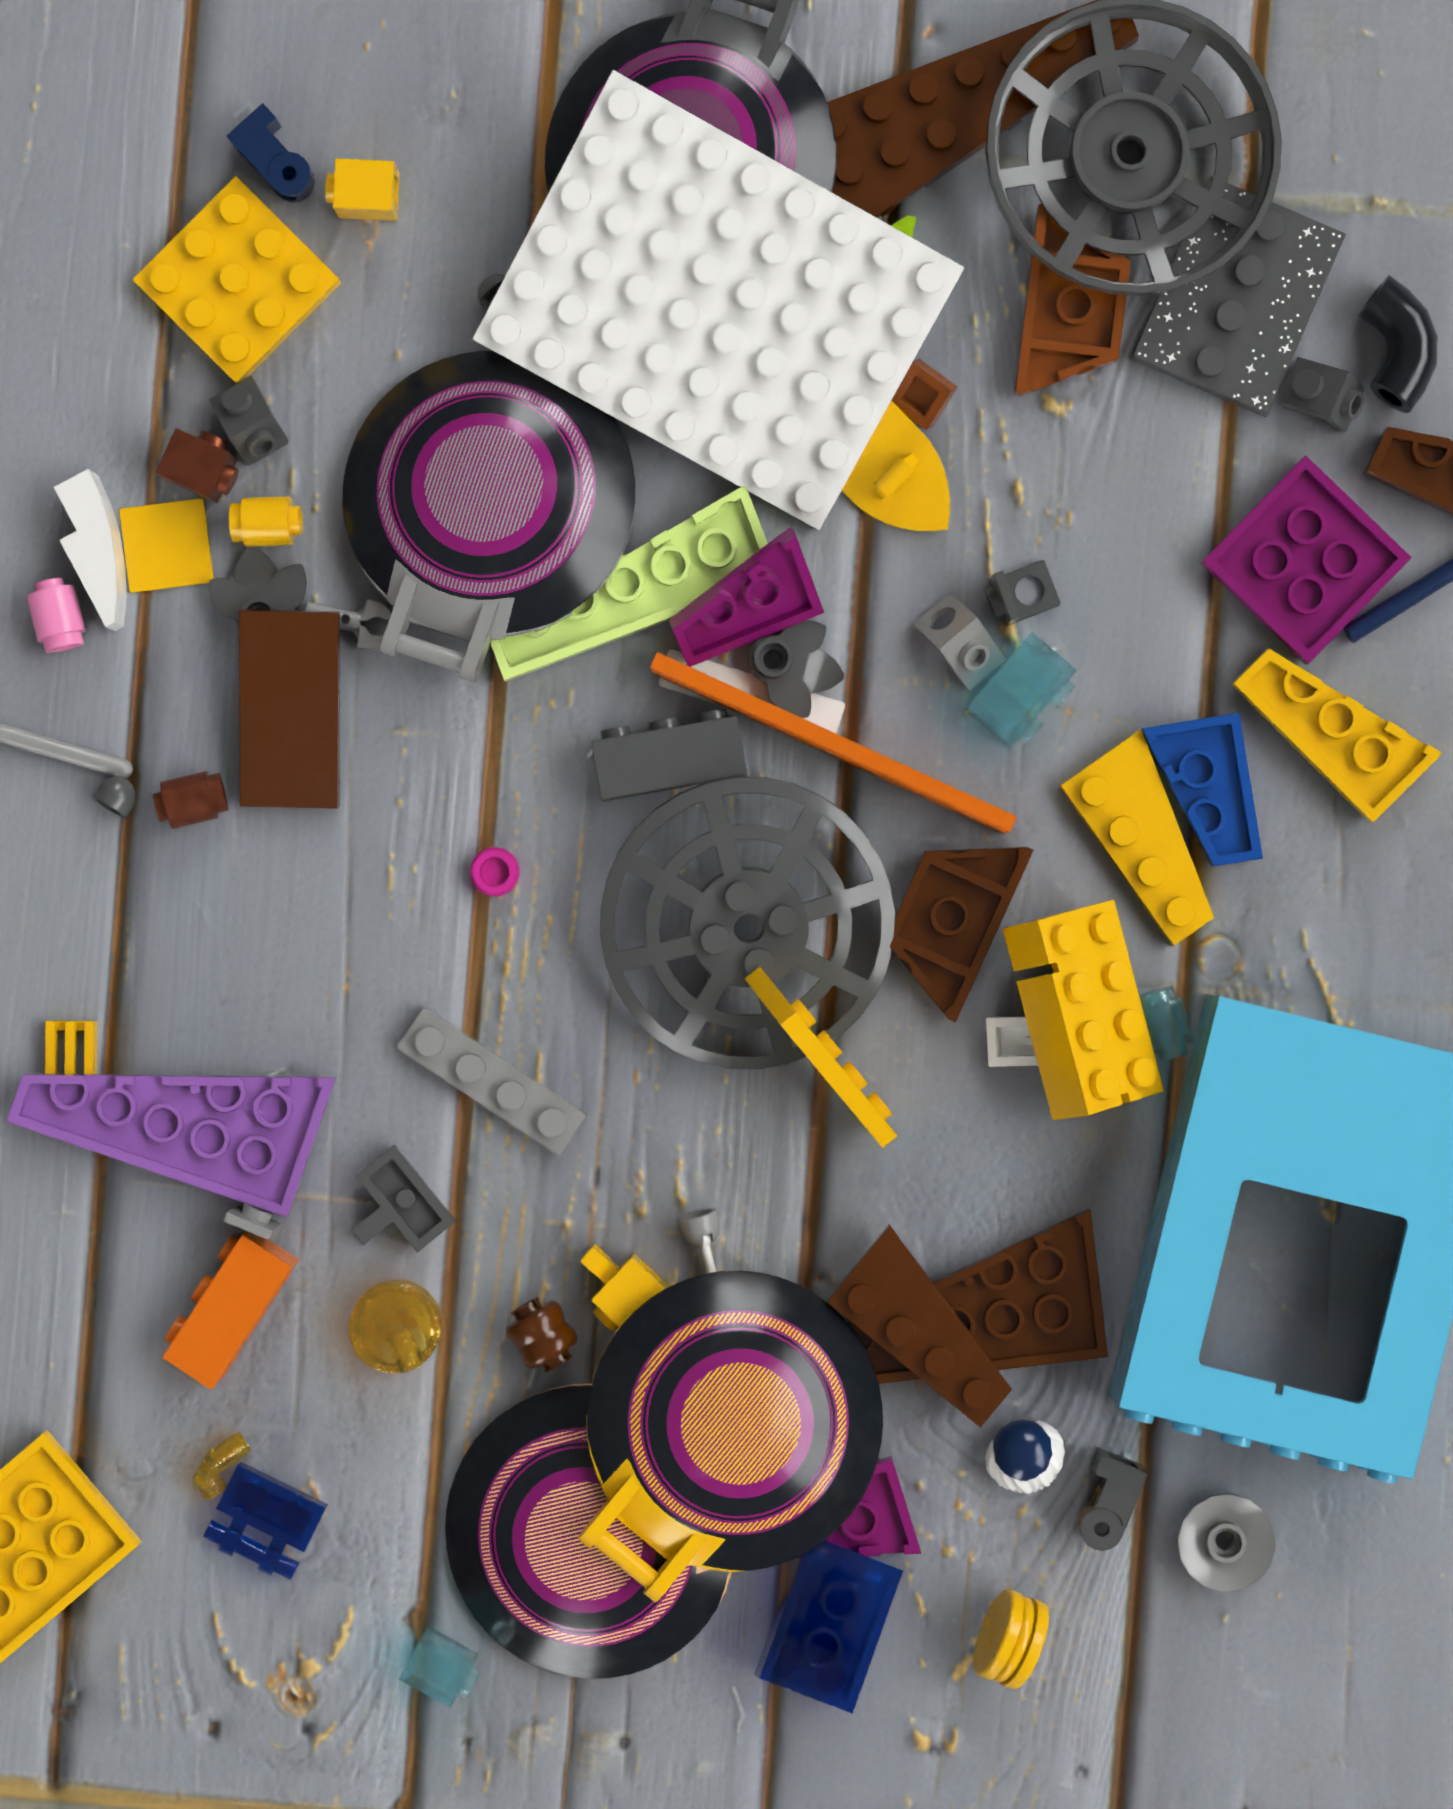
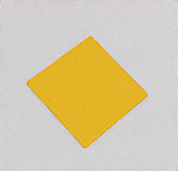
(166, 545)

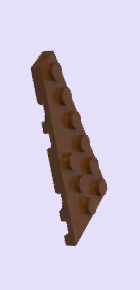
(1024, 1302)

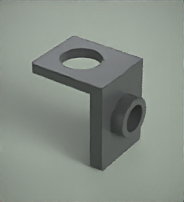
(1004, 600)

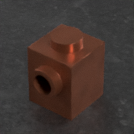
(199, 464)

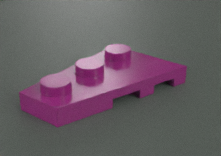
(749, 603)

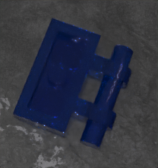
(271, 1508)

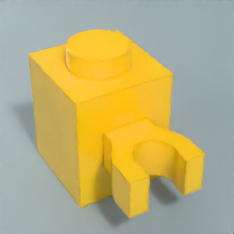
(623, 1286)

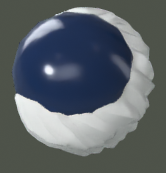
(1025, 1456)

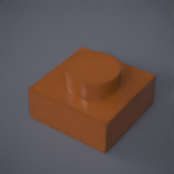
(923, 394)

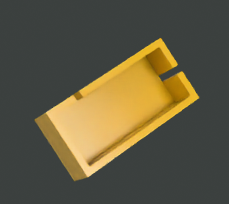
(1085, 1013)

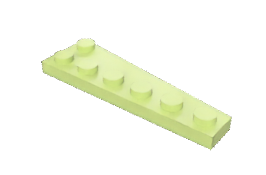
(645, 586)

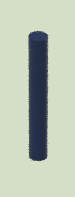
(1400, 602)

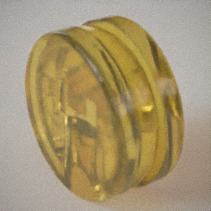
(395, 1326)

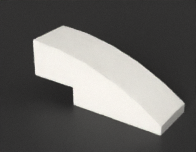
(95, 545)

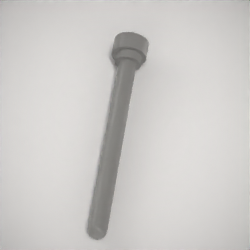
(65, 751)

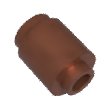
(191, 799)

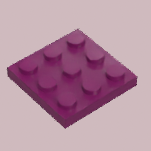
(1306, 560)

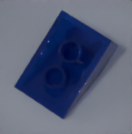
(829, 1625)

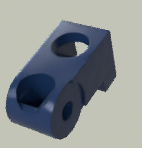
(282, 170)

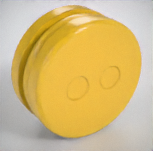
(1011, 1639)

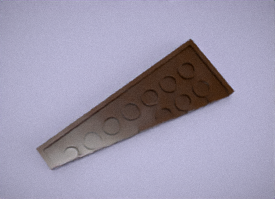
(936, 116)

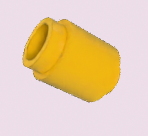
(265, 521)

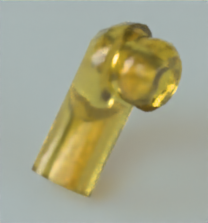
(216, 1461)

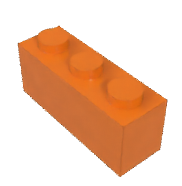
(228, 1307)

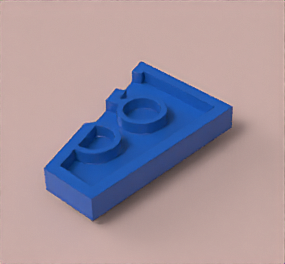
(1211, 783)

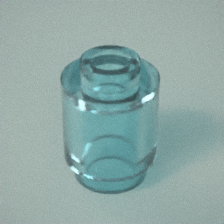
(1167, 1023)

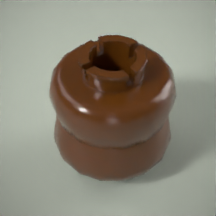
(541, 1334)

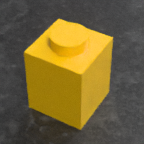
(364, 189)

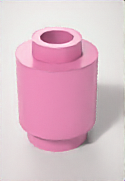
(56, 615)

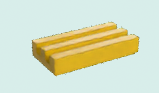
(70, 1027)

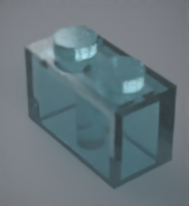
(1021, 691)

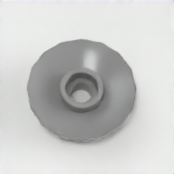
(1238, 1563)

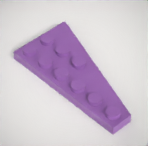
(213, 1132)

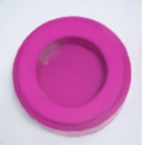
(495, 871)

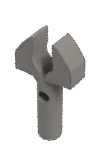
(354, 621)

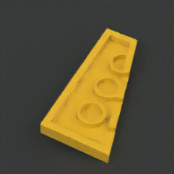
(1347, 744)
(1136, 827)
(823, 1053)

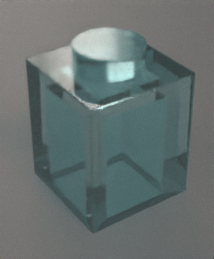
(441, 1667)

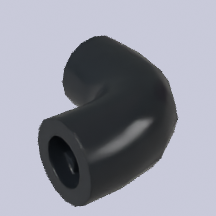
(1409, 341)

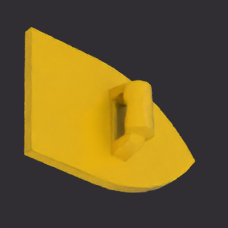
(901, 477)

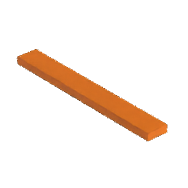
(832, 744)

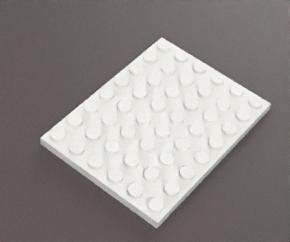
(717, 301)

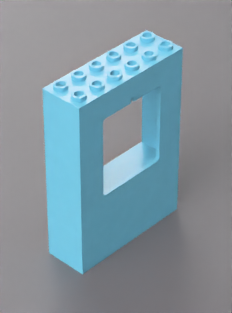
(1324, 1118)

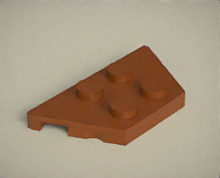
(1065, 324)

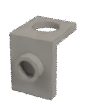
(962, 643)
(252, 1220)

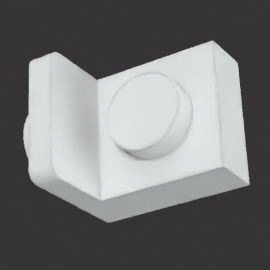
(1009, 1042)

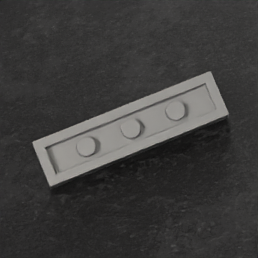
(491, 1081)

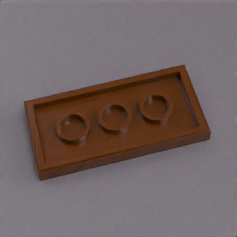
(289, 708)

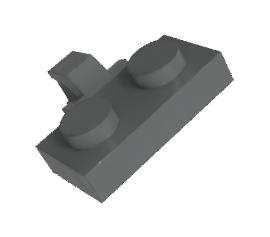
(400, 1202)

